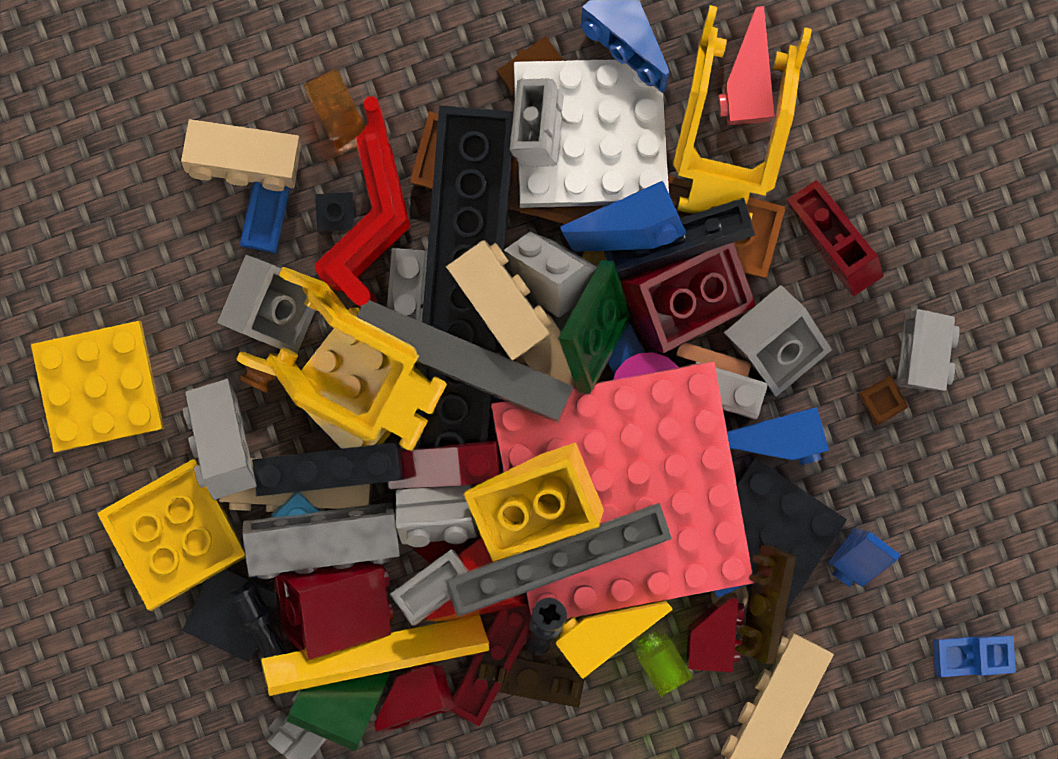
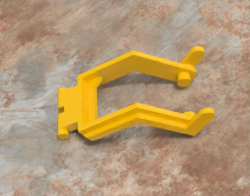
(719, 182)
(399, 394)

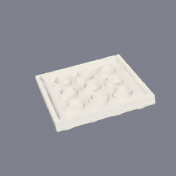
(608, 135)

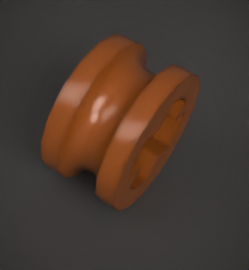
(257, 379)

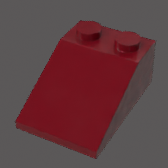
(687, 297)

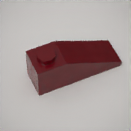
(836, 238)
(449, 465)

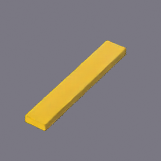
(389, 653)

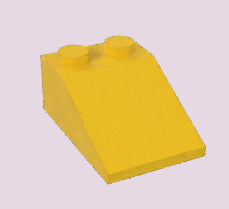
(535, 503)
(596, 637)

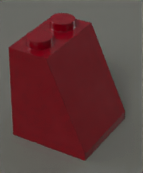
(334, 607)

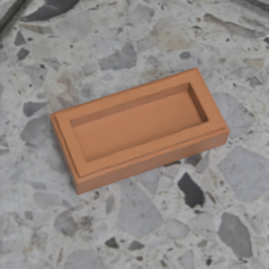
(697, 354)

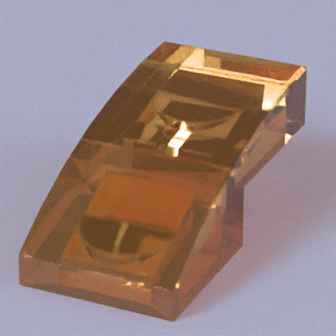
(336, 110)

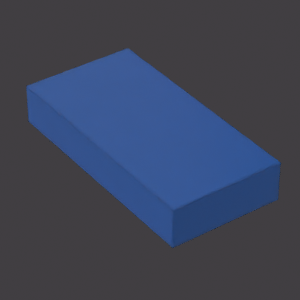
(264, 219)

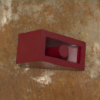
(415, 698)

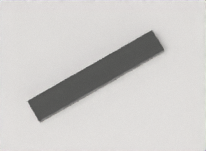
(473, 364)
(557, 560)

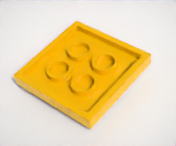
(350, 377)
(97, 386)
(171, 535)

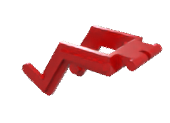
(381, 226)

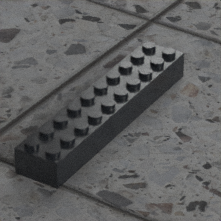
(466, 208)

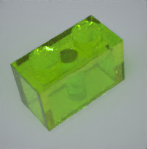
(662, 662)

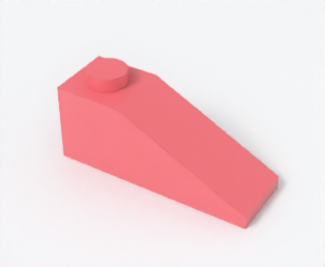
(749, 86)

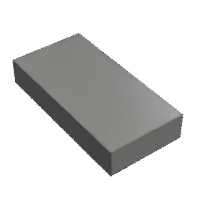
(428, 589)

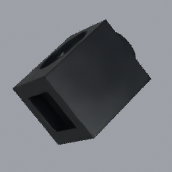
(335, 213)

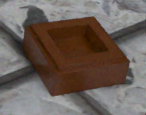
(882, 400)

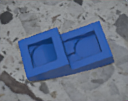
(974, 655)

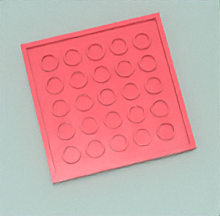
(645, 445)

